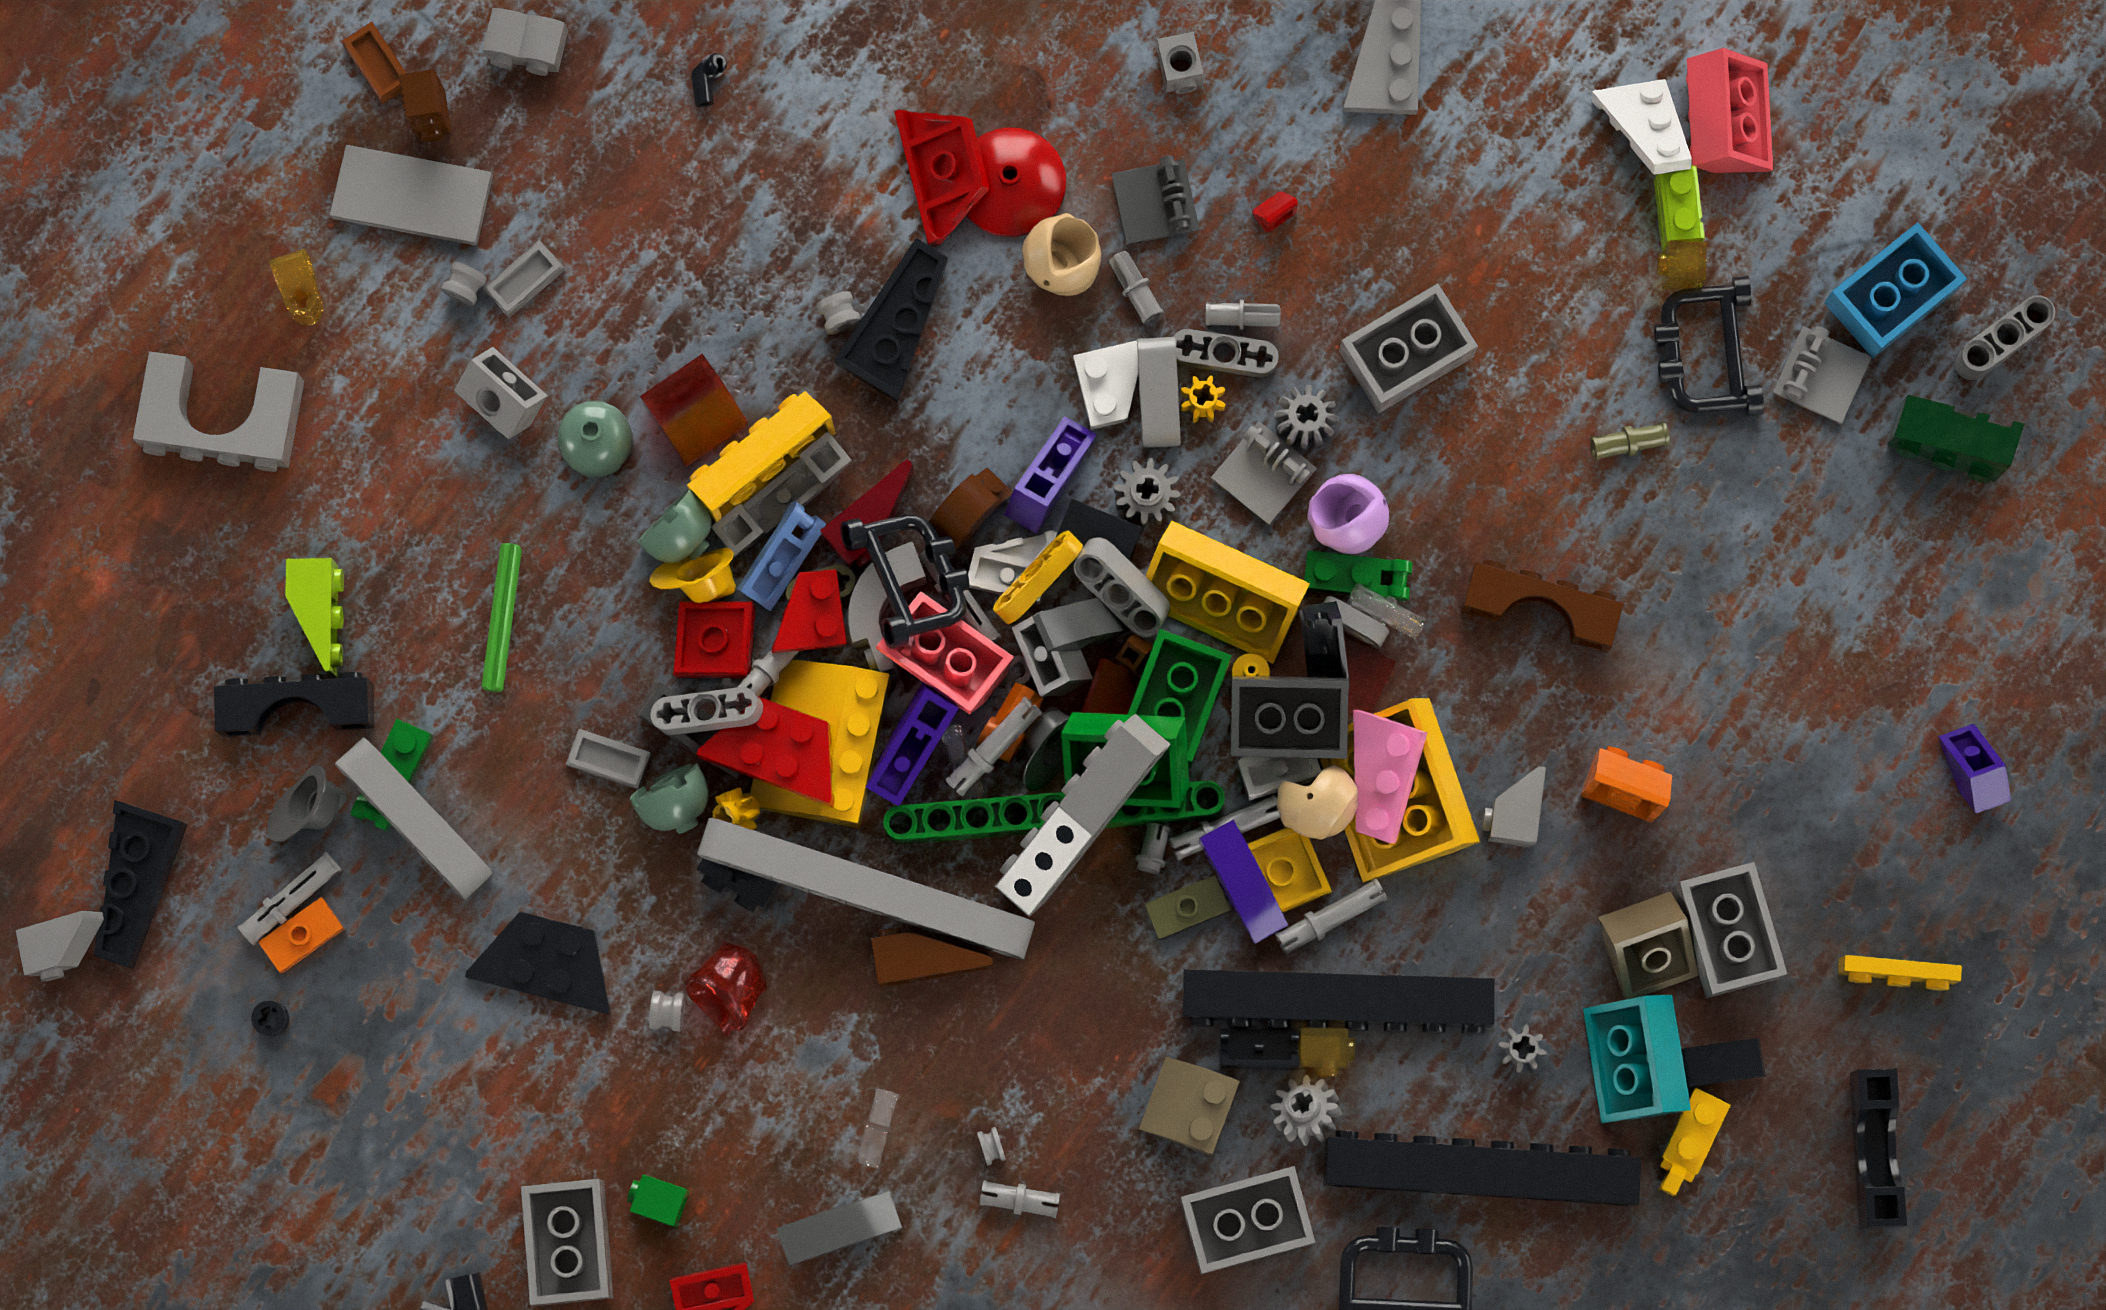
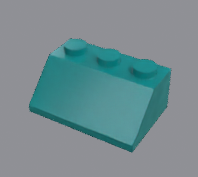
(1636, 1058)

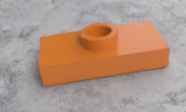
(301, 935)

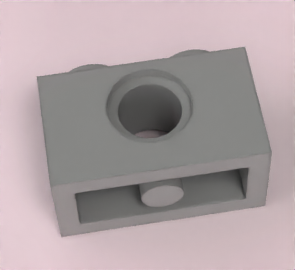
(500, 393)

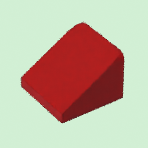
(1275, 211)

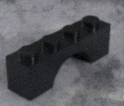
(246, 707)
(1874, 1132)

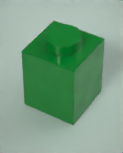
(658, 1200)

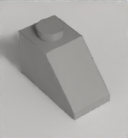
(1516, 812)
(57, 944)

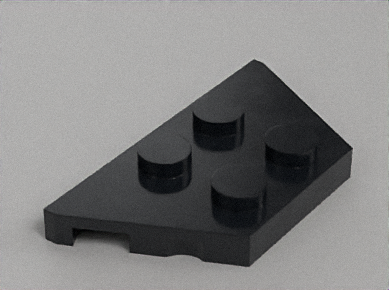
(545, 962)

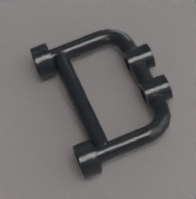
(1671, 369)
(938, 551)
(1389, 1241)

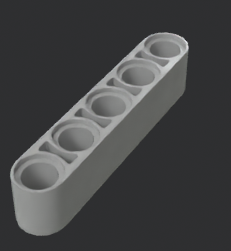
(414, 818)

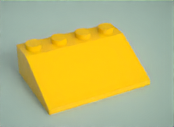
(854, 706)
(1436, 811)

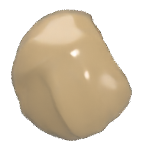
(1062, 255)
(1320, 807)

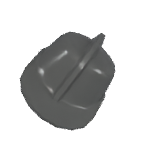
(1044, 749)
(306, 805)

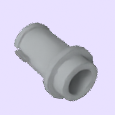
(1153, 849)

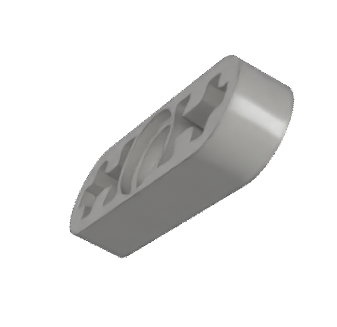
(1253, 347)
(732, 697)

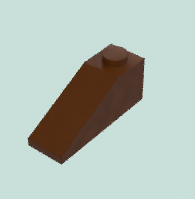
(915, 958)

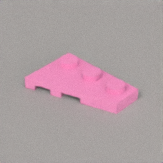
(1384, 772)

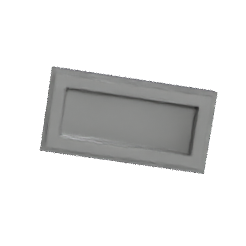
(524, 279)
(608, 759)

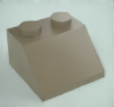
(1649, 945)
(1189, 1105)

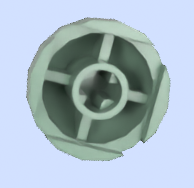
(595, 438)
(679, 531)
(673, 799)

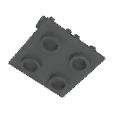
(1155, 201)

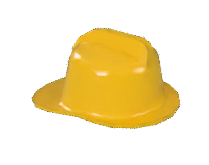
(702, 579)

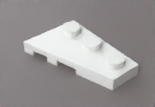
(1649, 122)

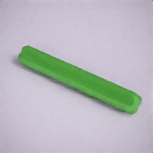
(501, 617)

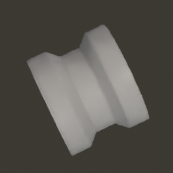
(463, 283)
(838, 312)
(667, 1011)

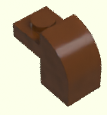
(969, 506)

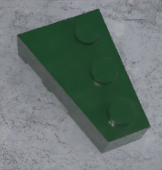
(1954, 439)

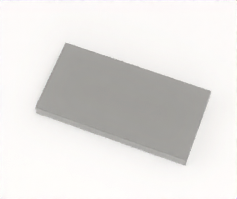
(411, 195)

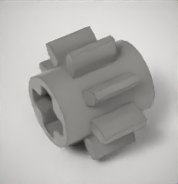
(1530, 1042)

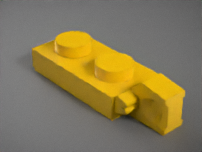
(1691, 1140)

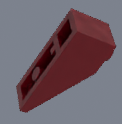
(875, 505)

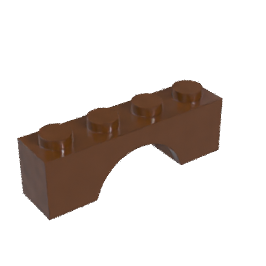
(1589, 617)

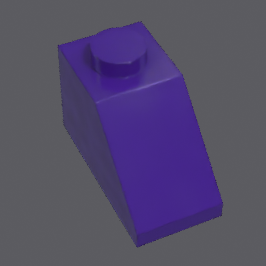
(1976, 768)

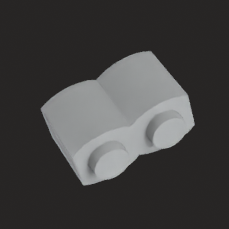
(525, 41)

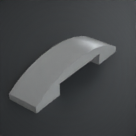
(800, 483)

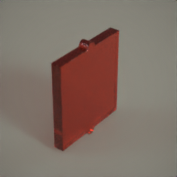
(1367, 675)
(1111, 689)

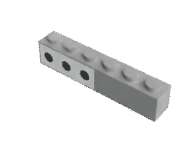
(1082, 814)

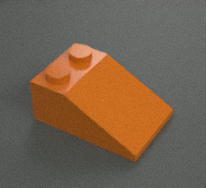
(1628, 785)

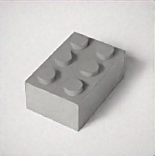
(1408, 348)
(1730, 930)
(1247, 1220)
(567, 1242)

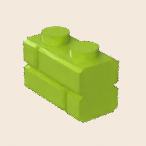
(1679, 206)

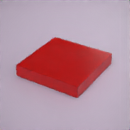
(714, 640)

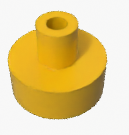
(1250, 662)

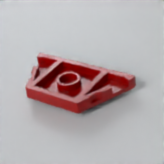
(943, 169)
(778, 749)

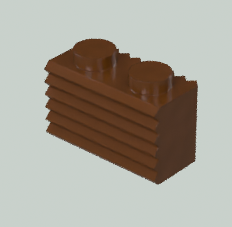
(425, 105)

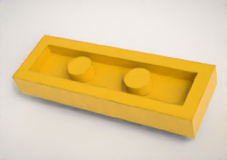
(1899, 972)

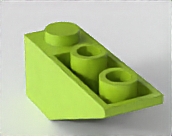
(313, 596)

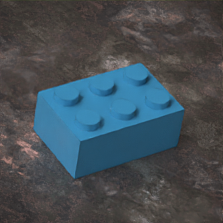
(1895, 290)

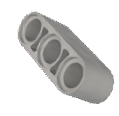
(2014, 323)
(1158, 392)
(1119, 570)

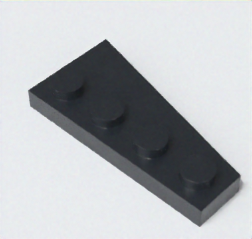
(891, 329)
(138, 869)

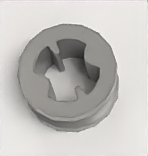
(991, 1146)

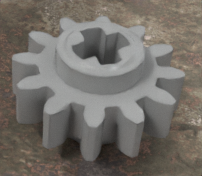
(1135, 483)
(1290, 1111)

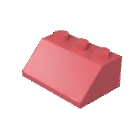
(1729, 112)
(952, 659)

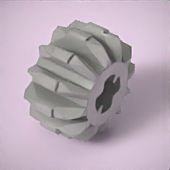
(1313, 428)

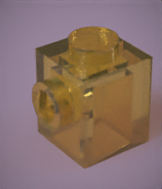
(1683, 265)
(1325, 1050)

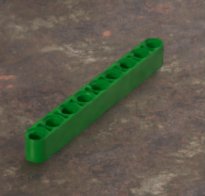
(1034, 806)

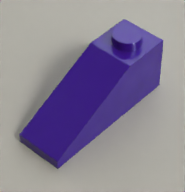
(1049, 475)
(911, 744)

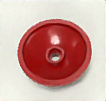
(1036, 192)

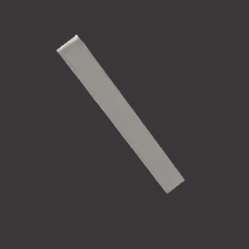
(866, 888)

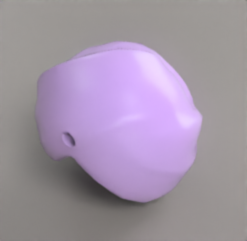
(1348, 514)

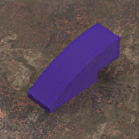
(1243, 881)

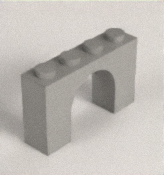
(262, 439)

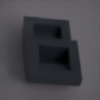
(1723, 1062)

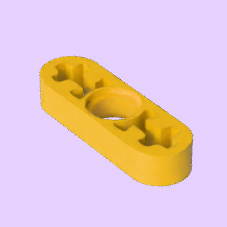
(1037, 577)

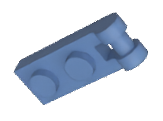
(781, 557)

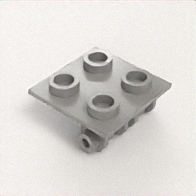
(1822, 374)
(1263, 472)

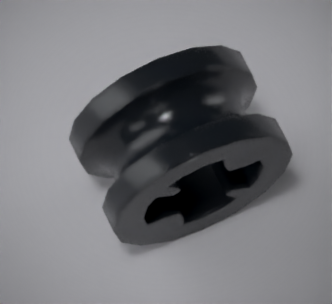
(281, 1021)

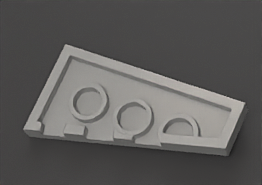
(1388, 61)

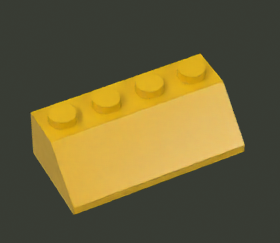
(761, 456)
(1225, 591)

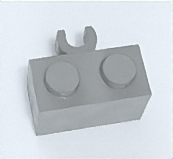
(1051, 671)

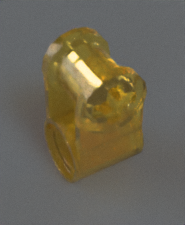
(296, 282)

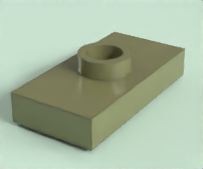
(1187, 907)

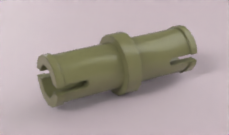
(1629, 441)

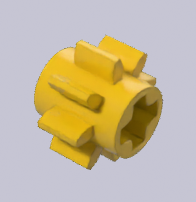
(1196, 392)
(737, 808)

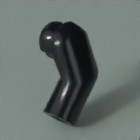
(704, 76)

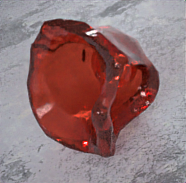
(727, 986)

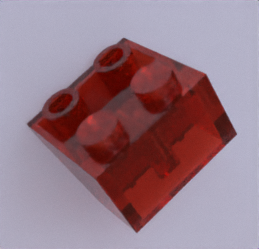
(694, 409)

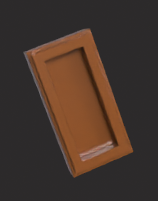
(375, 61)

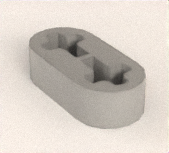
(1360, 624)

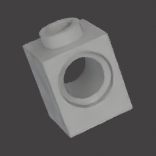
(1180, 48)

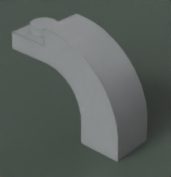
(870, 601)

